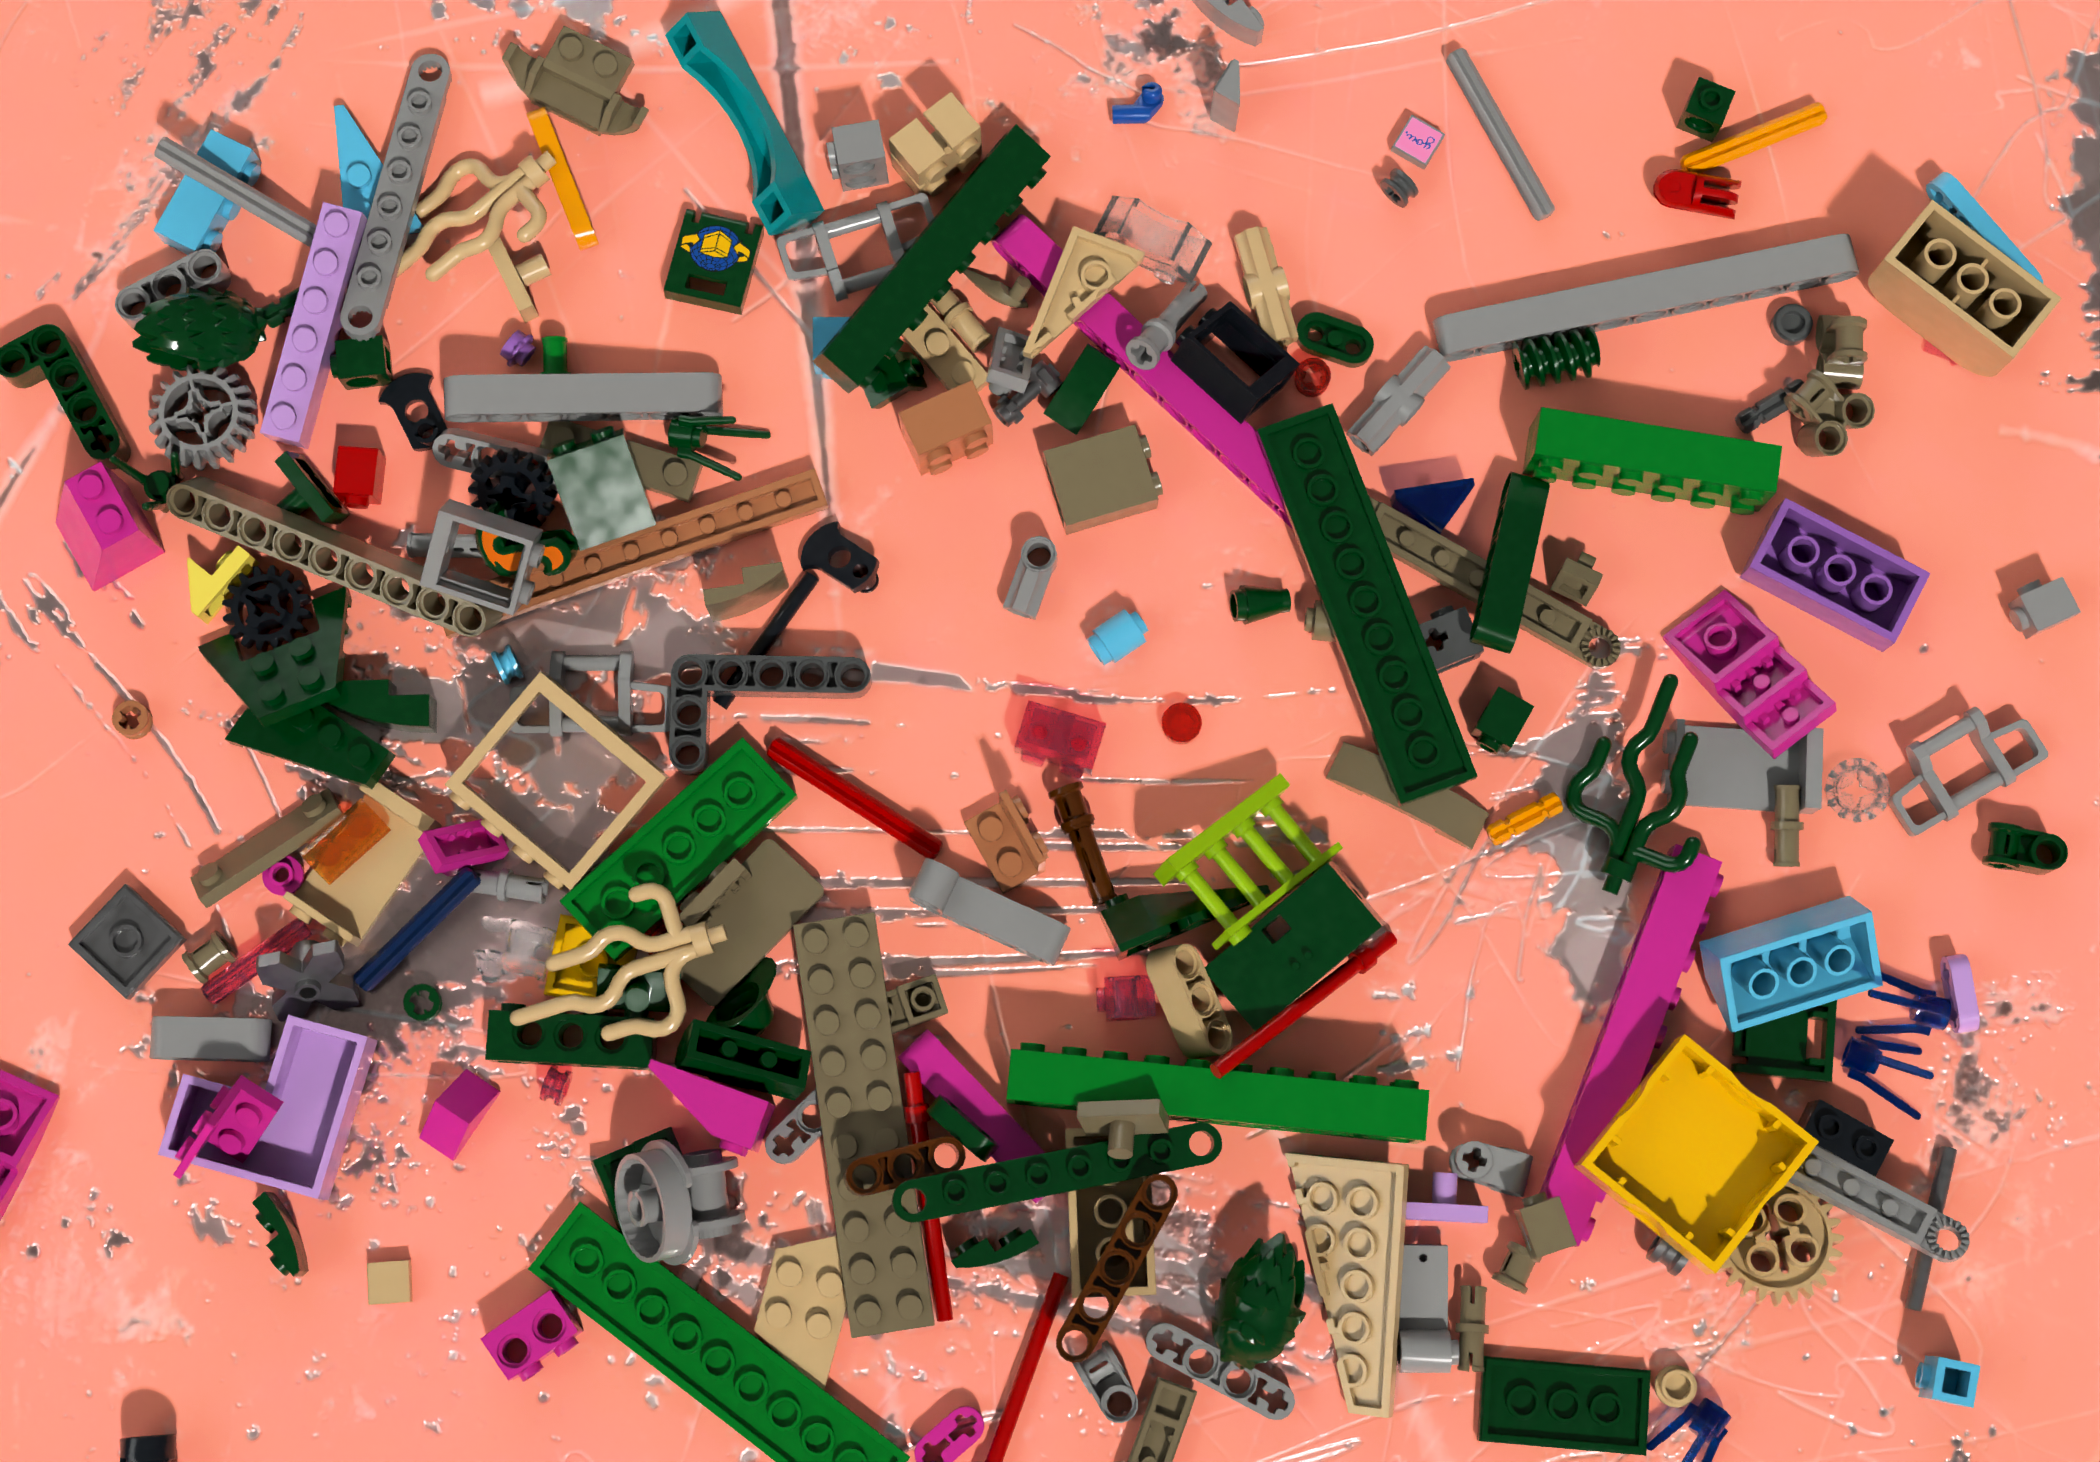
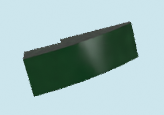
(380, 705)

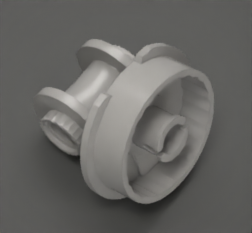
(673, 1201)

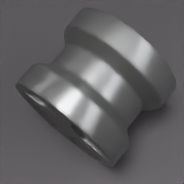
(1662, 1252)

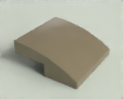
(760, 587)

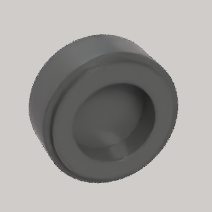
(1791, 324)

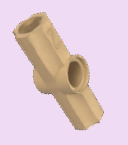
(1266, 285)

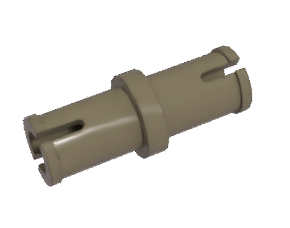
(1786, 825)
(1472, 1328)

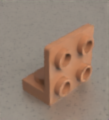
(1007, 843)

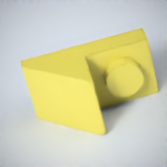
(210, 590)

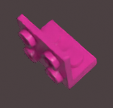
(234, 1126)

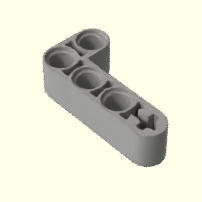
(988, 913)

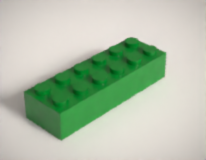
(1652, 461)

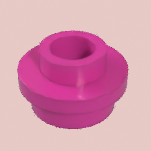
(293, 882)

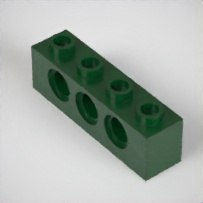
(507, 1045)

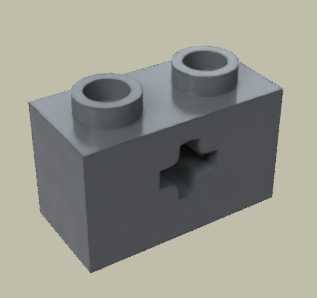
(1454, 631)

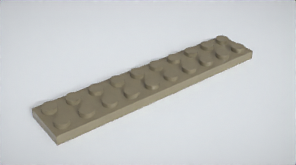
(862, 1117)

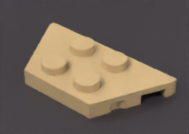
(804, 1306)

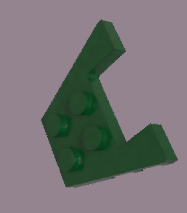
(292, 675)

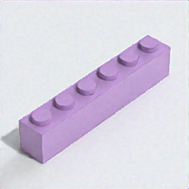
(313, 327)

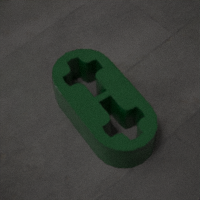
(962, 1128)

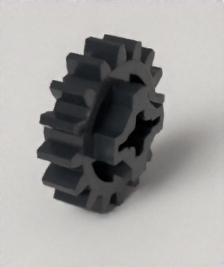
(517, 486)
(273, 595)

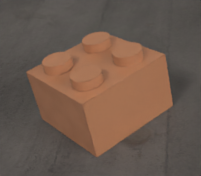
(947, 429)

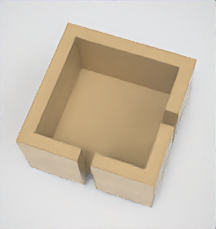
(933, 159)

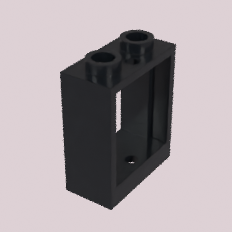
(1249, 344)

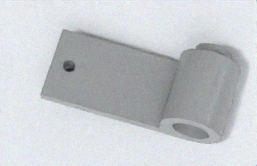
(1423, 1322)

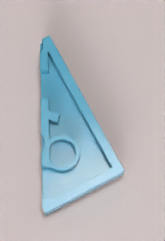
(358, 166)

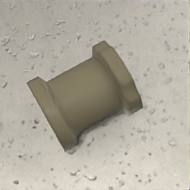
(209, 957)
(1516, 1268)

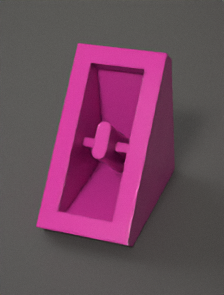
(458, 1113)

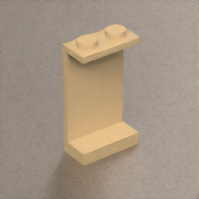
(364, 890)

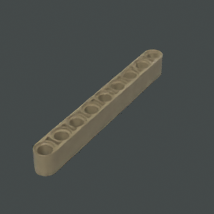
(316, 555)

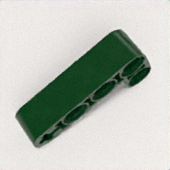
(73, 399)

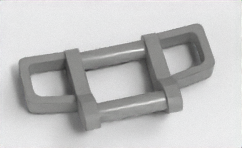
(824, 232)
(623, 723)
(2001, 773)

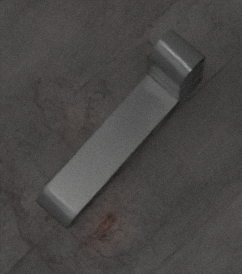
(749, 686)

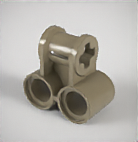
(1841, 349)
(1824, 408)

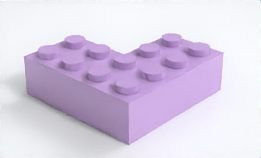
(320, 1081)

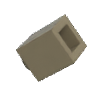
(1544, 1225)

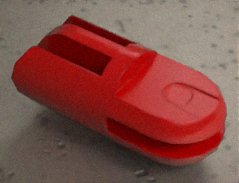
(1686, 190)

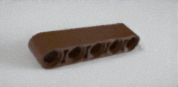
(1133, 1253)

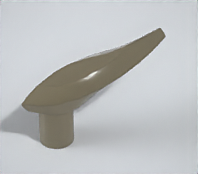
(999, 292)

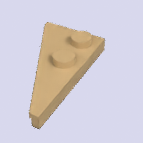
(1083, 276)

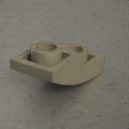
(916, 1003)

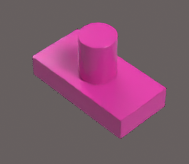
(461, 847)

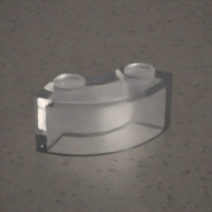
(1170, 245)

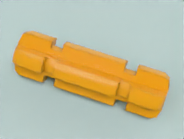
(1524, 818)

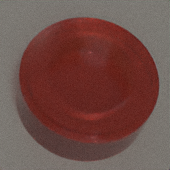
(1181, 723)

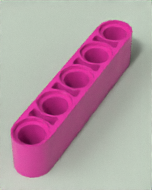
(947, 1076)

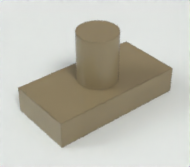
(1121, 1121)

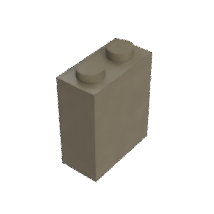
(1102, 479)

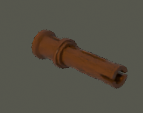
(1077, 824)

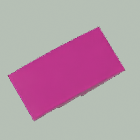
(1749, 673)
(23, 1121)

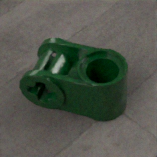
(2015, 849)

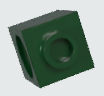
(1705, 109)
(362, 363)
(1501, 721)

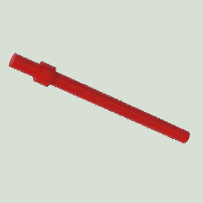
(1359, 961)
(917, 1117)
(1027, 1368)

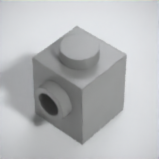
(2042, 607)

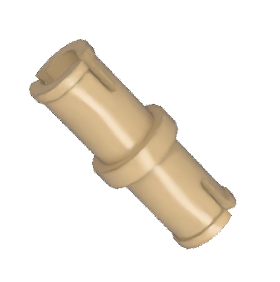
(959, 317)

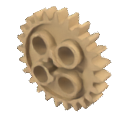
(1810, 1230)

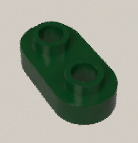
(1335, 336)

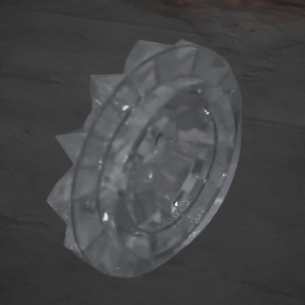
(1870, 778)

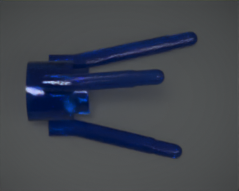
(1924, 1008)
(1864, 1056)
(1707, 1424)

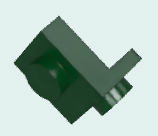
(895, 379)

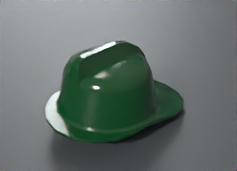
(748, 1005)

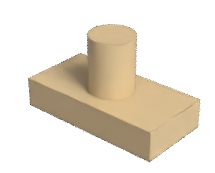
(519, 277)

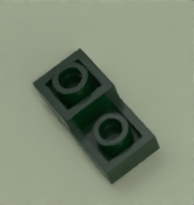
(1082, 389)
(287, 1246)
(978, 1254)

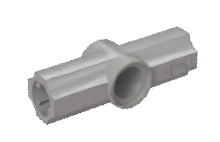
(1398, 400)

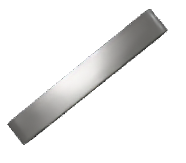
(581, 396)

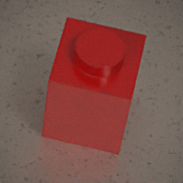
(359, 476)

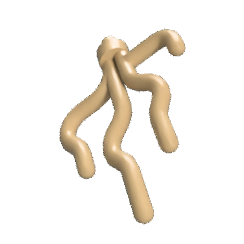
(502, 197)
(674, 950)

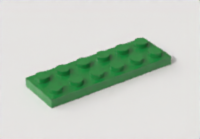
(682, 843)

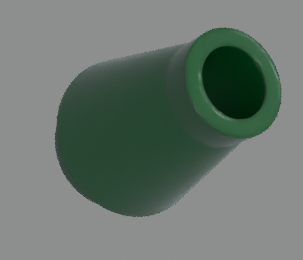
(1257, 603)

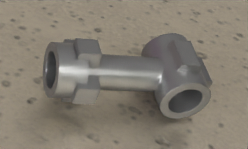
(1042, 379)

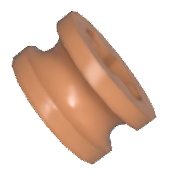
(145, 719)

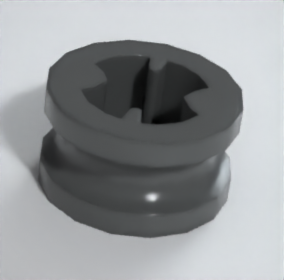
(1399, 188)

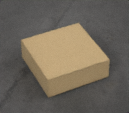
(389, 1282)

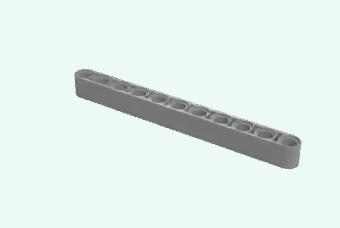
(1647, 296)

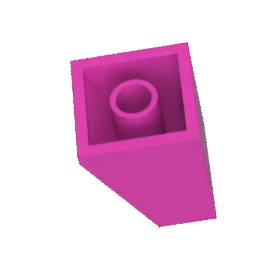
(104, 526)

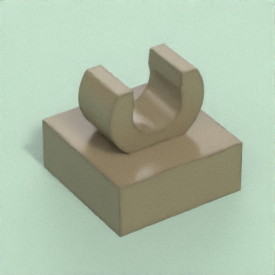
(1577, 579)

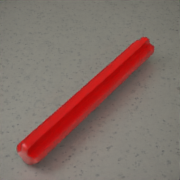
(854, 798)

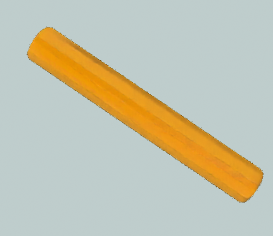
(1754, 138)

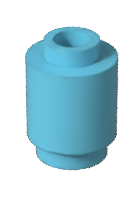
(1117, 637)

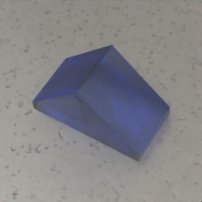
(1433, 503)

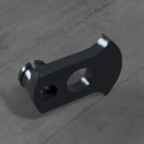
(409, 390)
(828, 541)

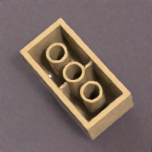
(1961, 292)

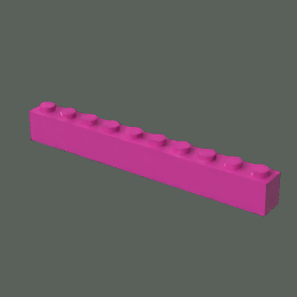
(1632, 1027)

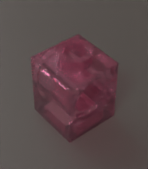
(1126, 998)

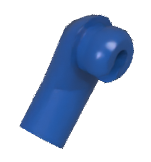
(1142, 109)

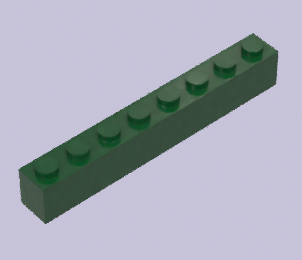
(932, 259)

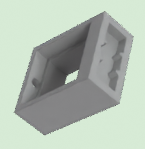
(440, 578)

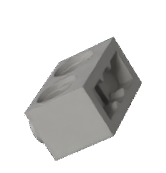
(858, 155)

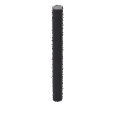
(774, 629)

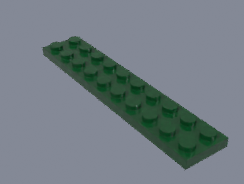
(1366, 605)

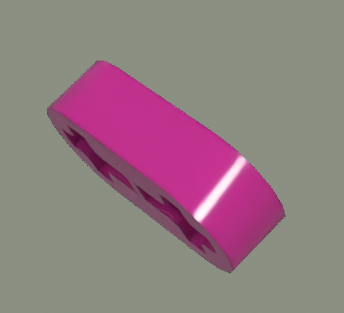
(943, 1430)

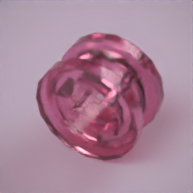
(556, 1085)

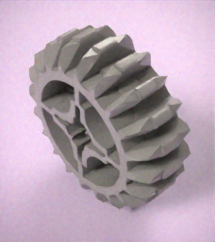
(192, 386)

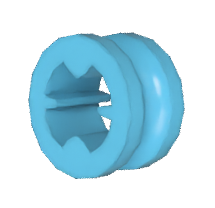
(507, 664)

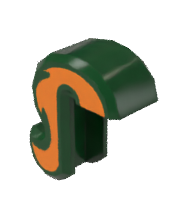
(504, 554)

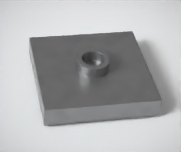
(127, 942)

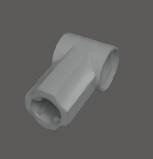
(1030, 580)

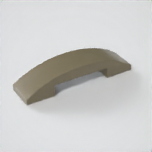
(1444, 811)

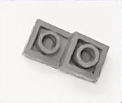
(1236, 19)

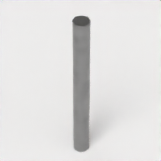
(1937, 1200)

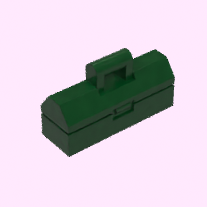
(743, 1060)

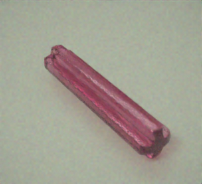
(245, 968)

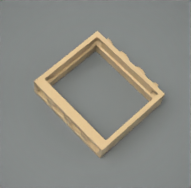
(498, 824)

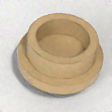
(1675, 1386)

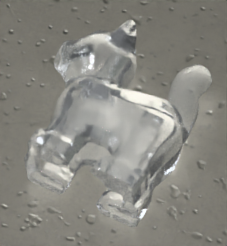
(520, 951)

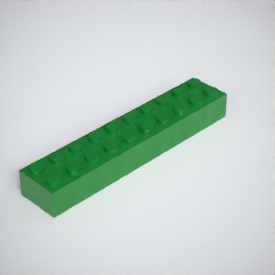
(1237, 1099)

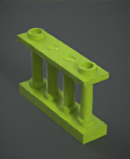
(1241, 824)

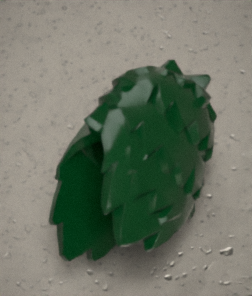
(200, 330)
(1259, 1304)

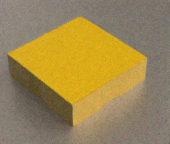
(1696, 1154)

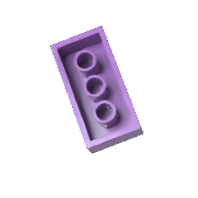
(1835, 575)

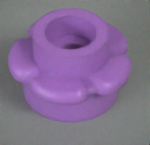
(518, 349)

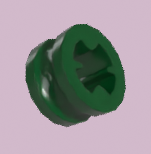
(411, 1008)

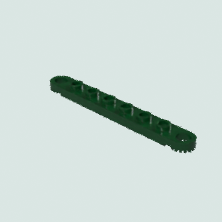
(1053, 1173)

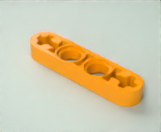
(563, 179)

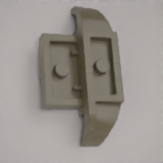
(578, 83)

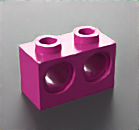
(528, 1327)

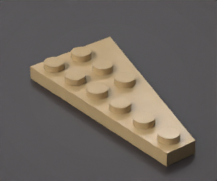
(1357, 1250)

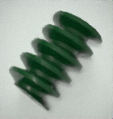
(1556, 356)

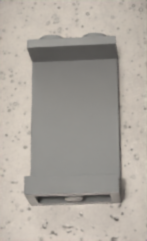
(1739, 774)

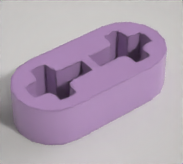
(1960, 989)

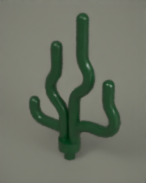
(1627, 839)

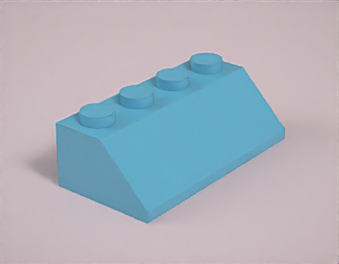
(1792, 962)

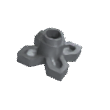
(307, 976)

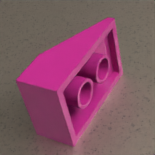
(723, 1111)

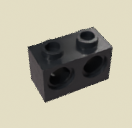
(1845, 1136)

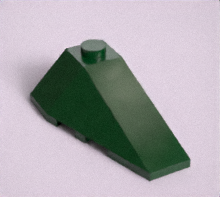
(1155, 918)

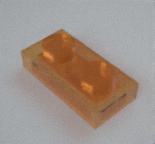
(345, 841)

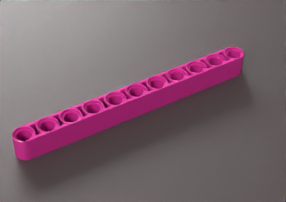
(1111, 329)

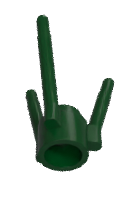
(691, 432)
(156, 483)

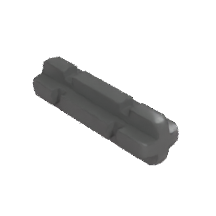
(1765, 409)

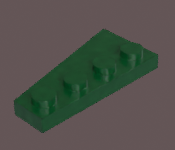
(316, 742)

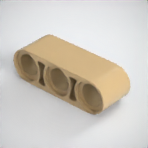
(1189, 1001)

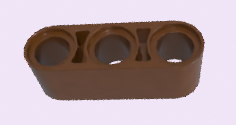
(882, 1165)

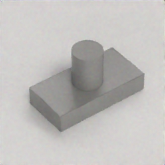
(1007, 365)

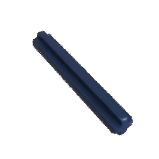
(417, 929)

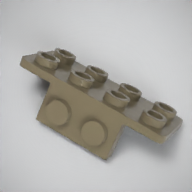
(758, 908)

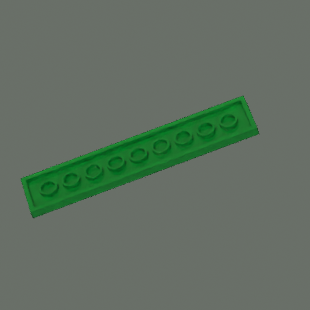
(703, 1348)

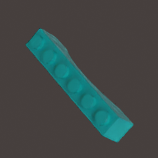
(715, 60)

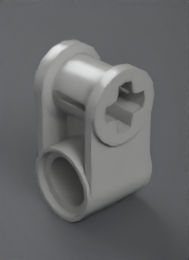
(1498, 1168)
(1106, 1380)

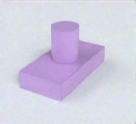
(1444, 1204)

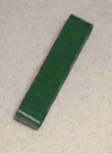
(1509, 562)

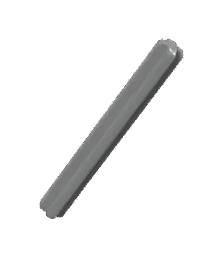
(1500, 134)
(235, 190)

